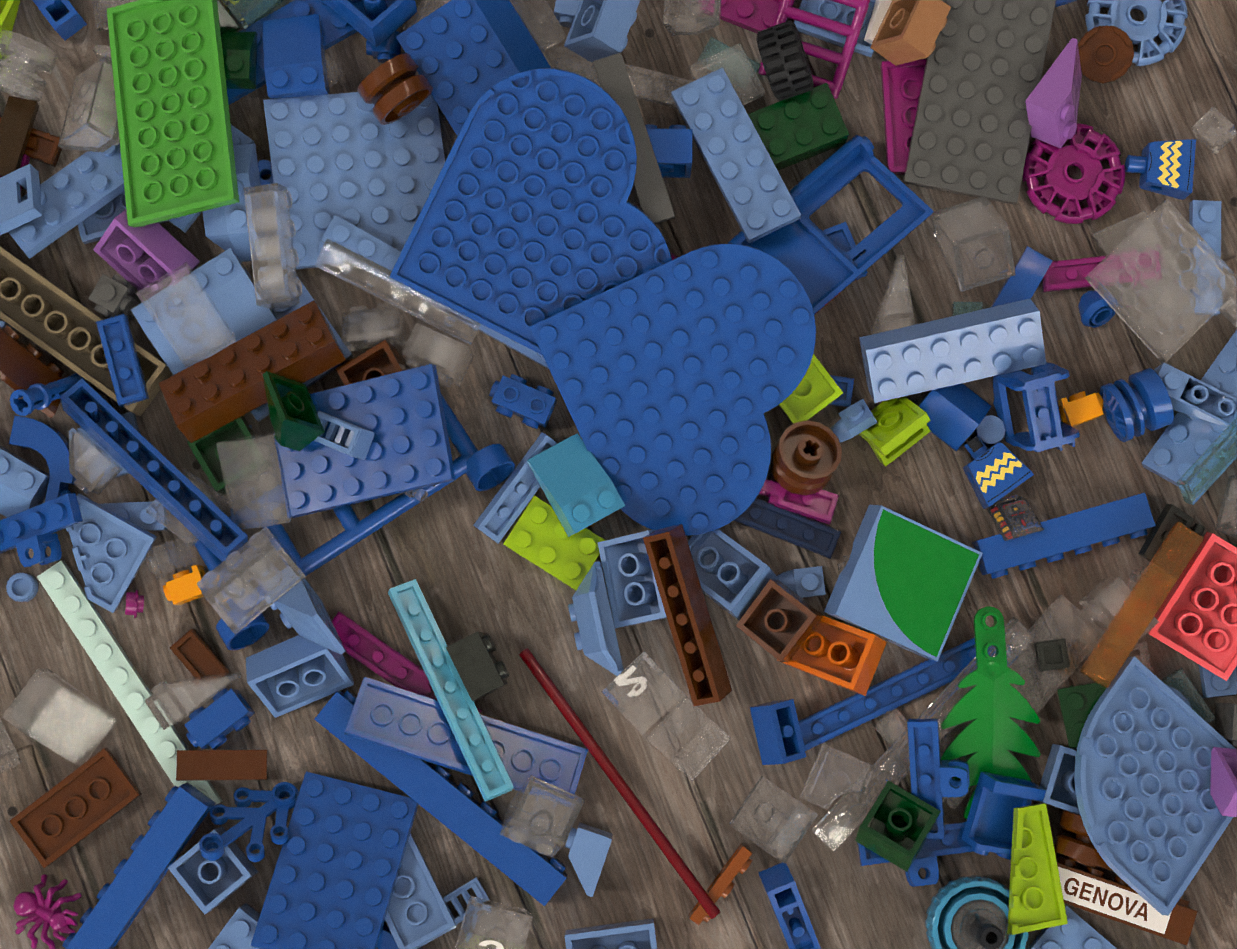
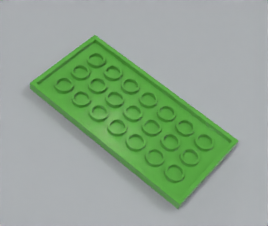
(171, 109)

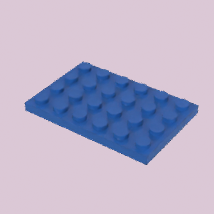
(405, 454)
(335, 867)

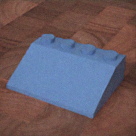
(232, 294)

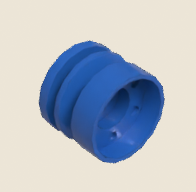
(1137, 404)

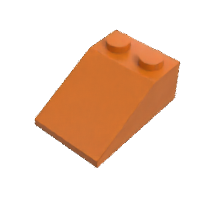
(840, 655)

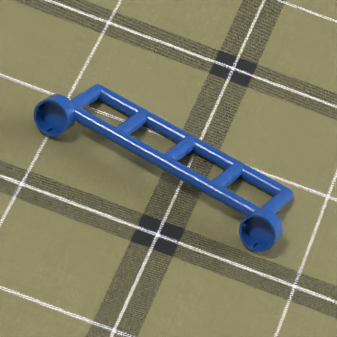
(483, 468)

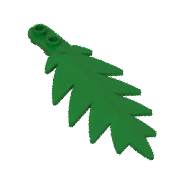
(990, 706)

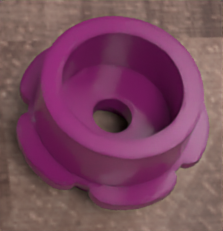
(134, 603)

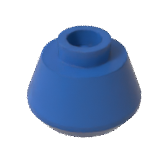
(1094, 310)

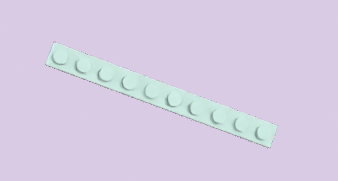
(116, 670)

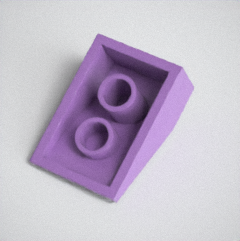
(1055, 100)

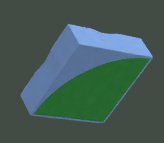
(903, 582)

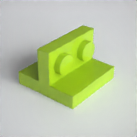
(898, 428)

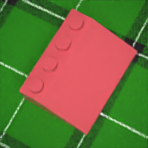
(1202, 609)

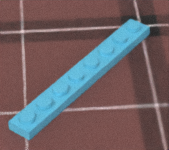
(450, 691)

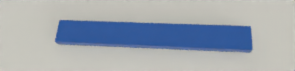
(886, 695)

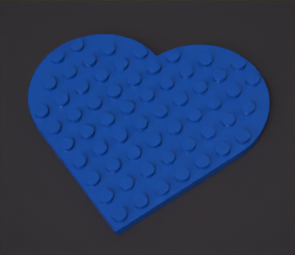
(532, 207)
(678, 378)

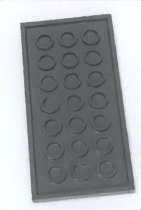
(972, 98)

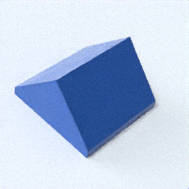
(954, 413)

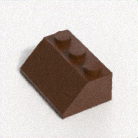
(23, 366)

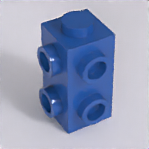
(516, 398)
(212, 724)

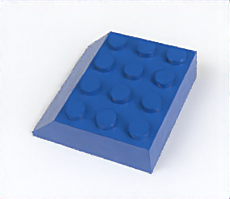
(469, 50)

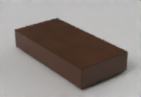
(198, 656)

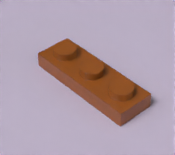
(723, 882)

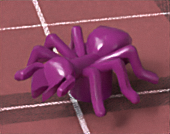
(45, 912)

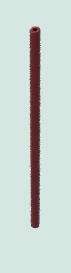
(620, 784)

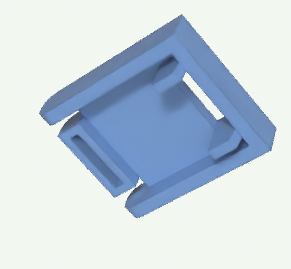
(13, 211)

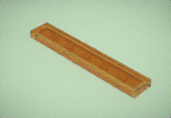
(1141, 605)

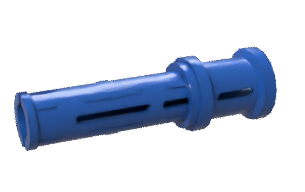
(40, 395)

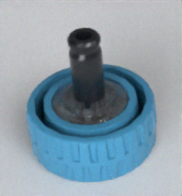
(971, 916)

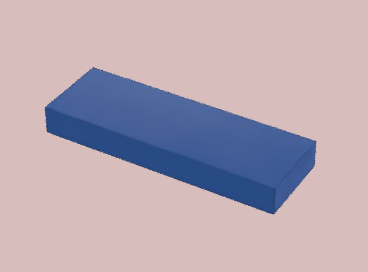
(122, 360)

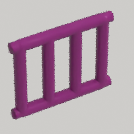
(850, 31)

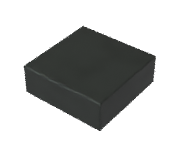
(1052, 655)

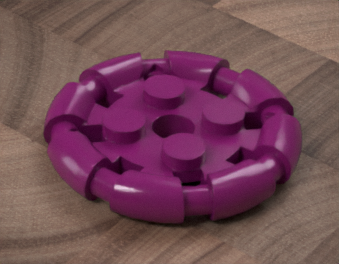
(1071, 190)

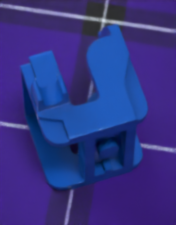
(1040, 405)

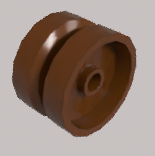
(395, 89)
(806, 457)
(1079, 848)

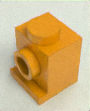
(1080, 408)
(184, 586)

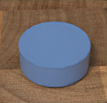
(990, 430)
(22, 587)

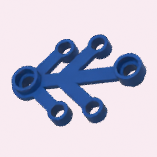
(251, 819)

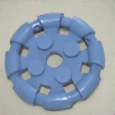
(1143, 31)

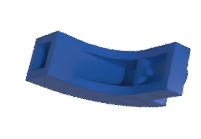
(51, 445)

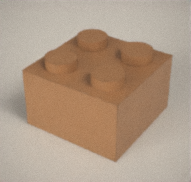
(910, 30)

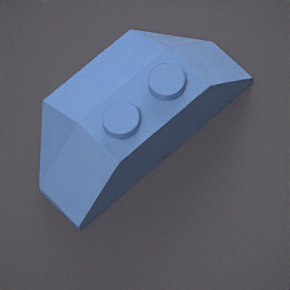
(228, 224)
(595, 621)

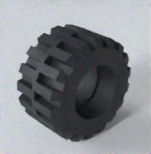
(784, 60)

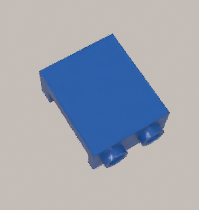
(992, 809)

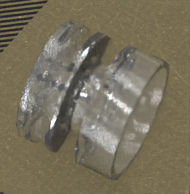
(21, 63)

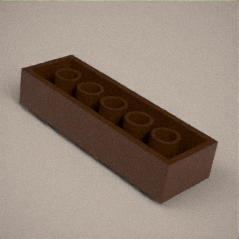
(232, 379)

